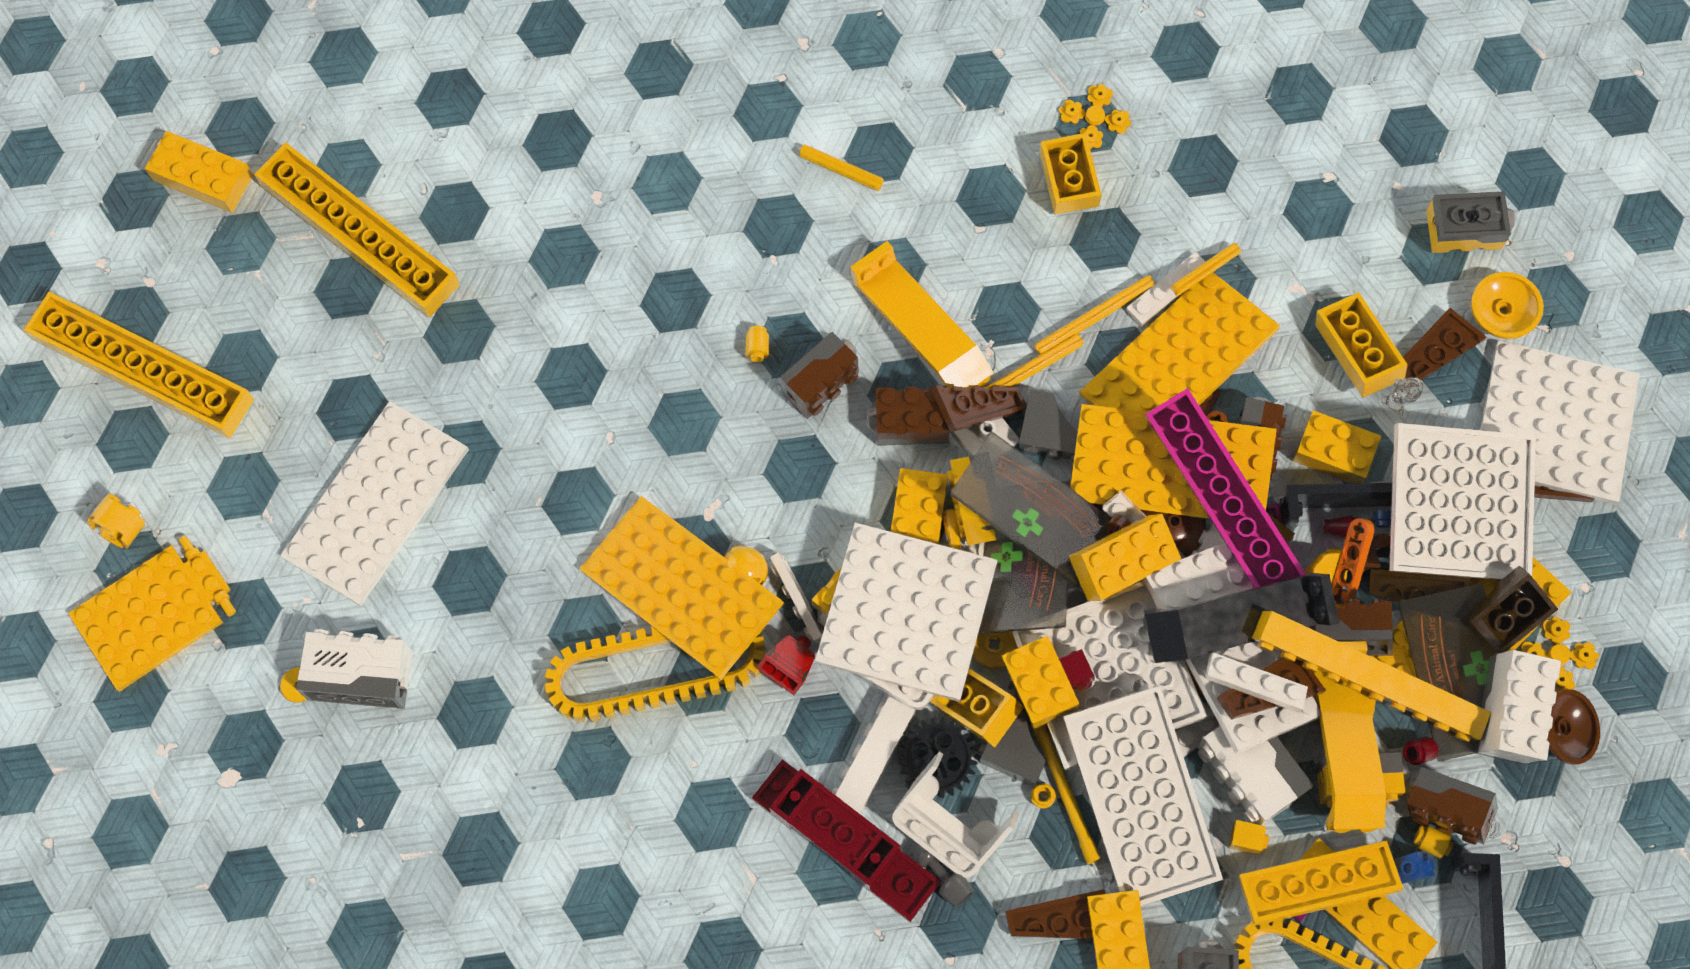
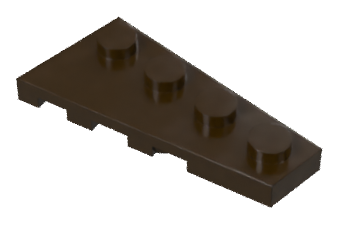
(1402, 585)

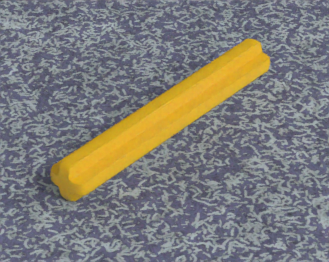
(841, 167)
(1205, 269)

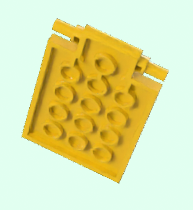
(153, 613)

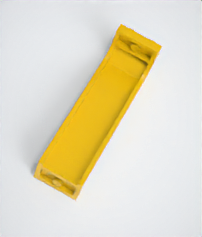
(920, 319)
(1351, 756)

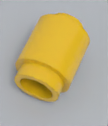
(757, 344)
(1433, 841)

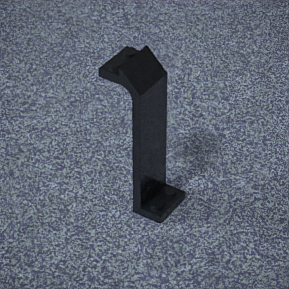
(1331, 496)
(1233, 618)
(1490, 904)

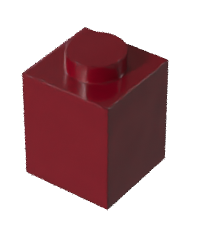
(1077, 670)

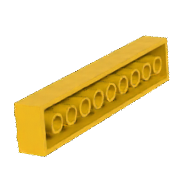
(357, 229)
(139, 364)

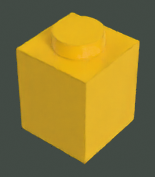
(1248, 837)

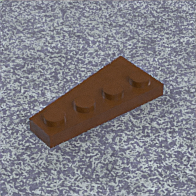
(1441, 345)
(974, 405)
(1241, 704)
(1053, 919)

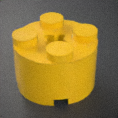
(116, 522)

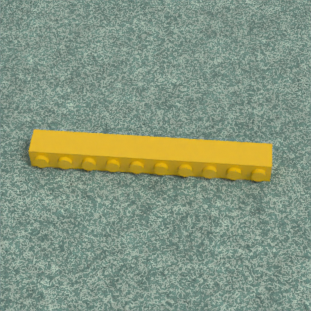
(1370, 675)

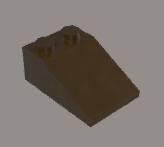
(1512, 610)

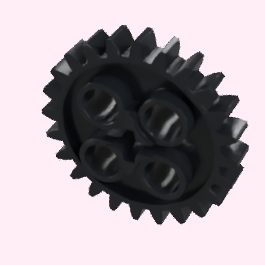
(958, 749)

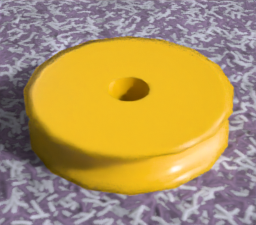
(288, 686)

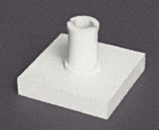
(974, 436)

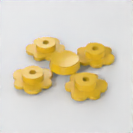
(1095, 115)
(1562, 652)

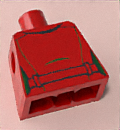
(788, 663)

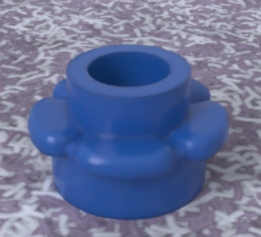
(1382, 518)

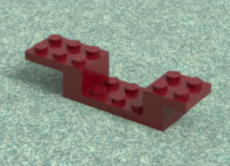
(847, 838)

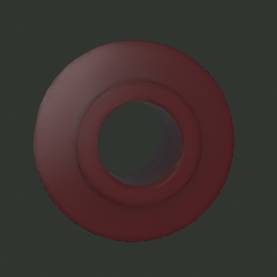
(1420, 750)

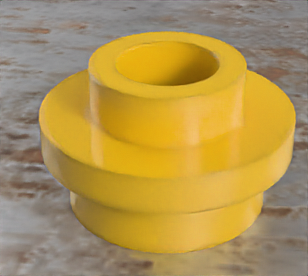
(1043, 787)

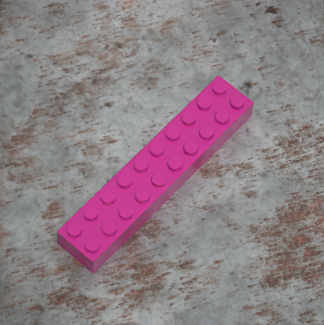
(1223, 491)

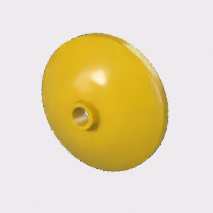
(1514, 295)

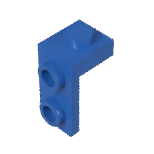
(1415, 866)

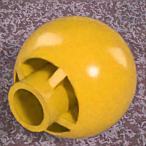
(749, 561)

